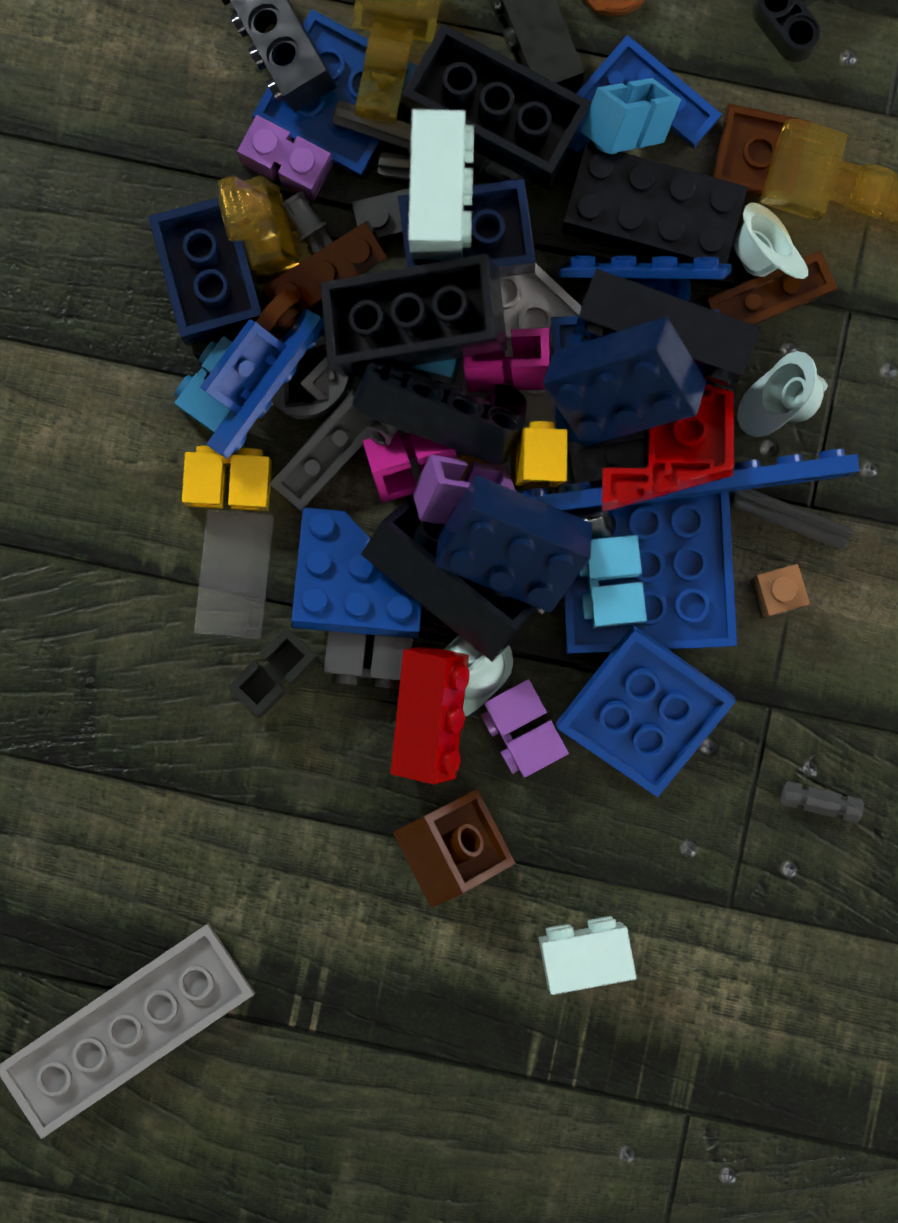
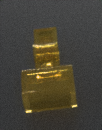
(388, 50)
(810, 174)
(255, 216)

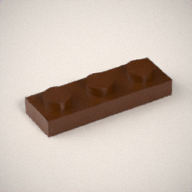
(343, 258)
(775, 293)

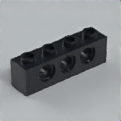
(307, 74)

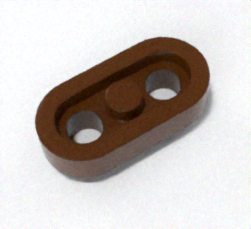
(280, 314)

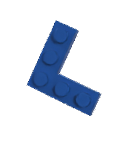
(633, 63)

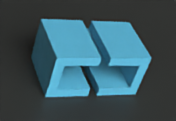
(613, 603)

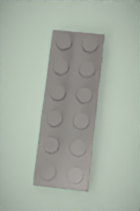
(125, 1030)

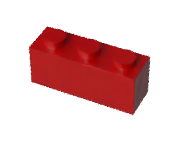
(430, 714)

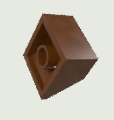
(454, 848)

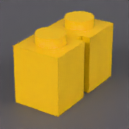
(539, 457)
(206, 477)

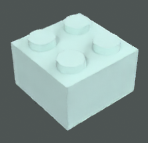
(586, 955)

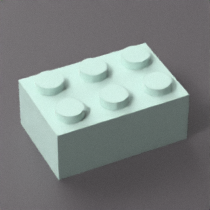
(440, 184)

